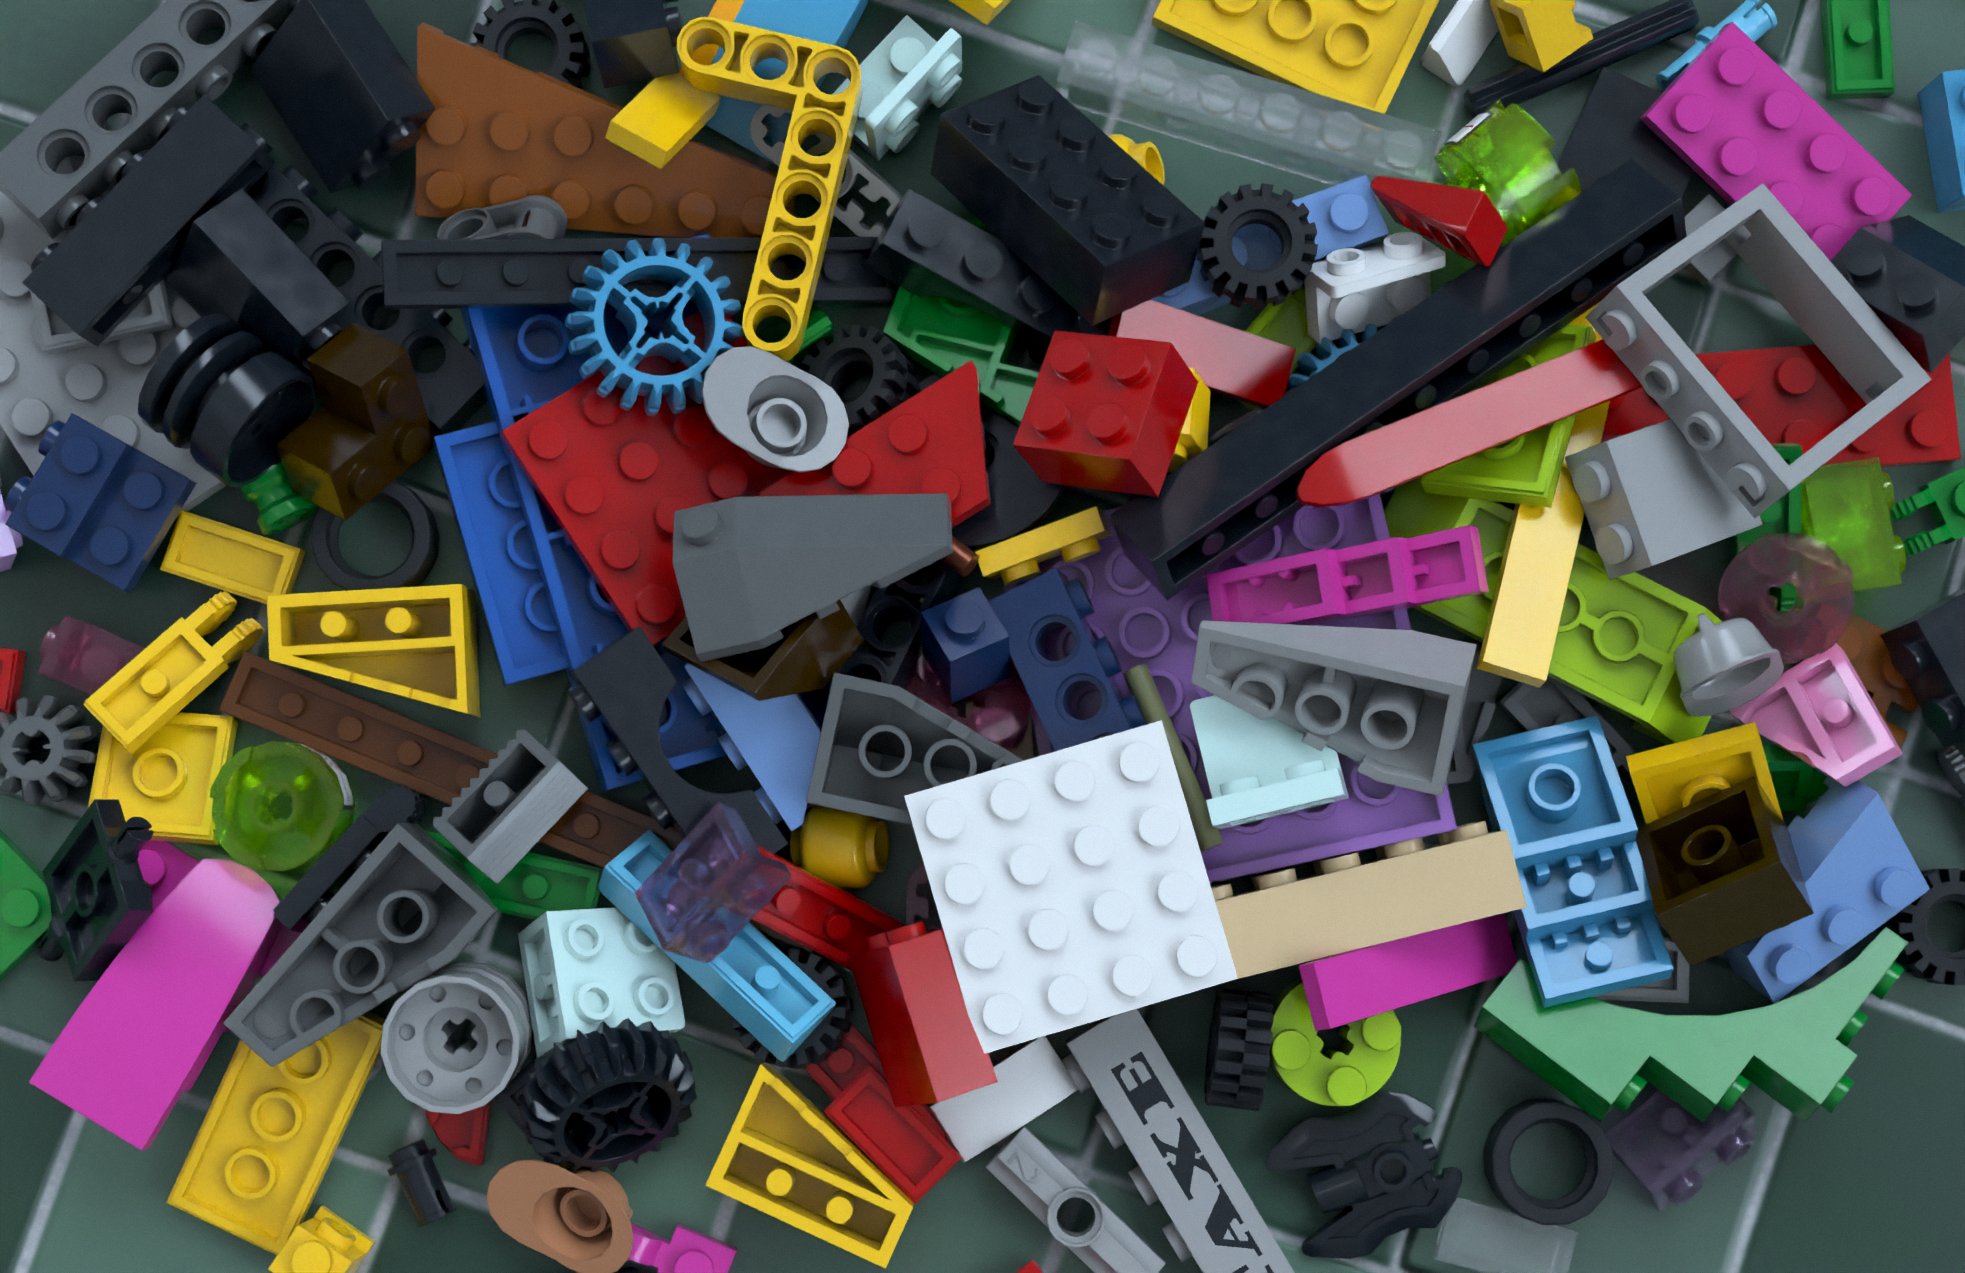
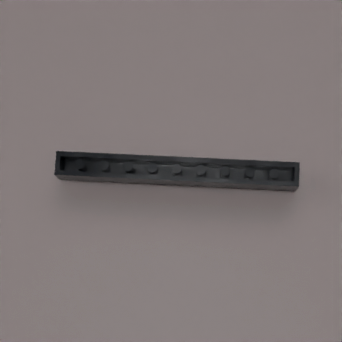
(1412, 364)

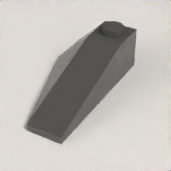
(776, 559)
(889, 745)
(378, 935)

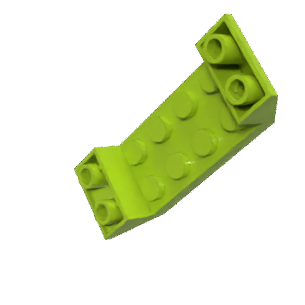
(1611, 635)

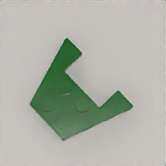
(949, 333)

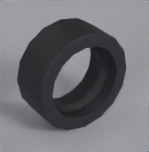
(409, 574)
(1598, 1160)

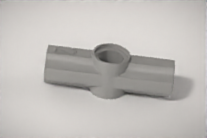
(1045, 1183)

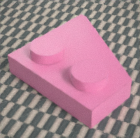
(1824, 718)

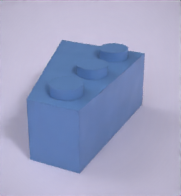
(1855, 880)

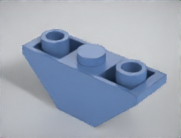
(769, 735)

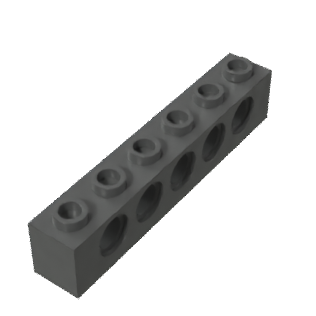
(122, 85)

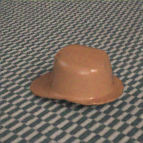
(564, 1214)

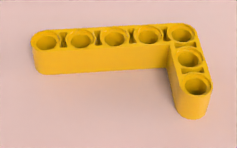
(798, 171)

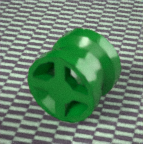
(276, 501)

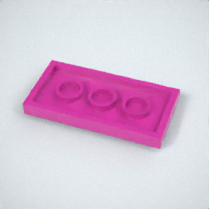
(1753, 125)

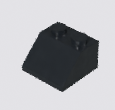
(1911, 283)

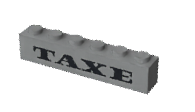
(1172, 1147)

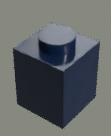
(965, 644)

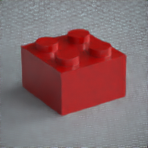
(1106, 413)

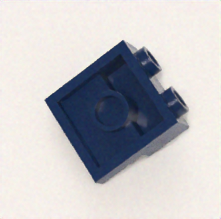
(97, 501)

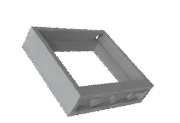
(1814, 297)

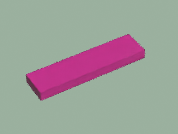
(1406, 971)

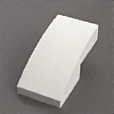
(1026, 1087)

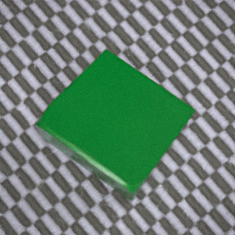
(817, 327)

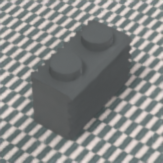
(509, 806)

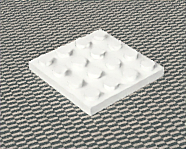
(1071, 887)

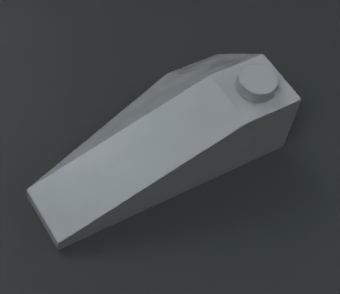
(1362, 691)

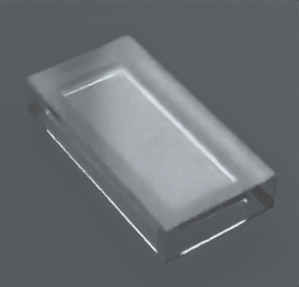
(1502, 1241)

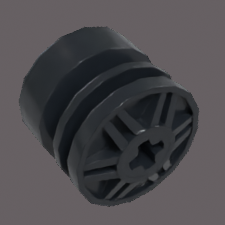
(225, 399)

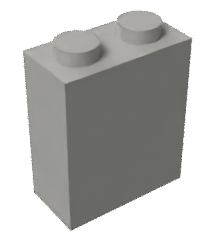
(1653, 499)

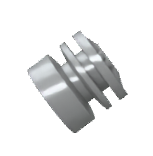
(429, 1061)

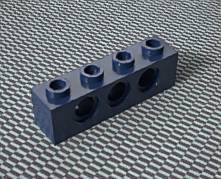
(1029, 617)

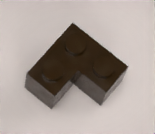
(368, 423)

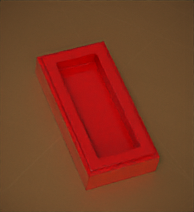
(892, 1136)

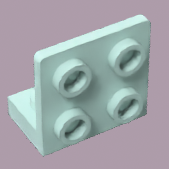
(901, 82)
(1260, 765)
(594, 970)

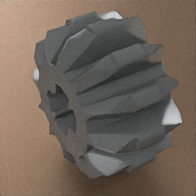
(65, 746)

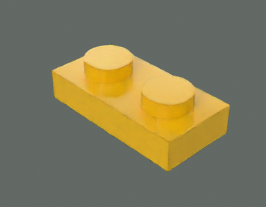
(1019, 556)

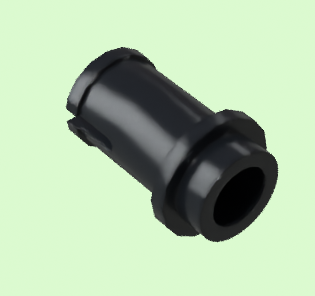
(421, 1182)

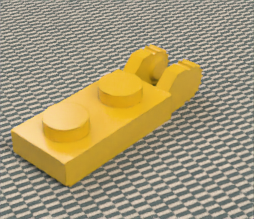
(170, 673)

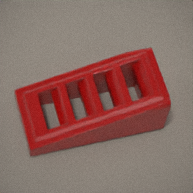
(1445, 214)

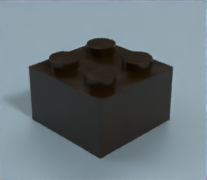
(1723, 871)

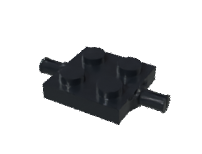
(96, 890)

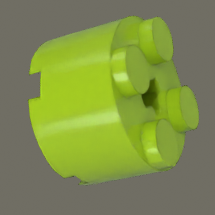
(1337, 1076)

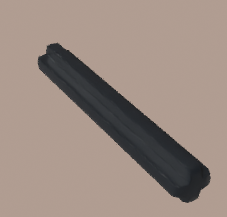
(1606, 48)

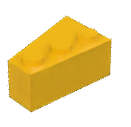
(384, 639)
(808, 1172)

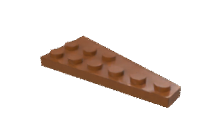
(528, 134)

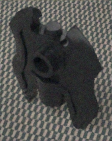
(1373, 1170)

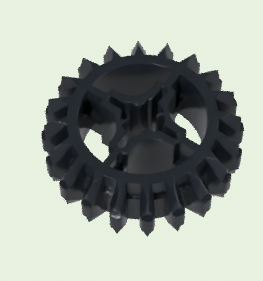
(607, 1096)

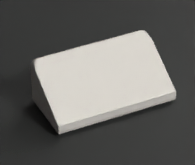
(1460, 41)

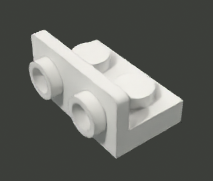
(1369, 284)

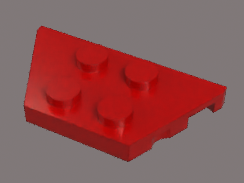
(916, 448)

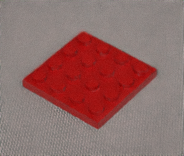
(623, 474)

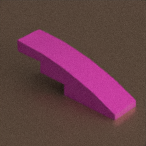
(1352, 580)

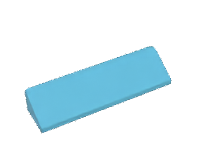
(747, 979)

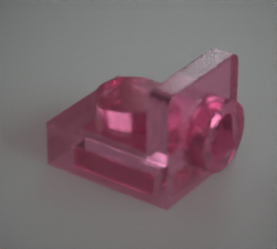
(84, 654)

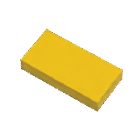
(662, 119)
(231, 558)

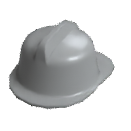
(774, 410)
(1725, 666)

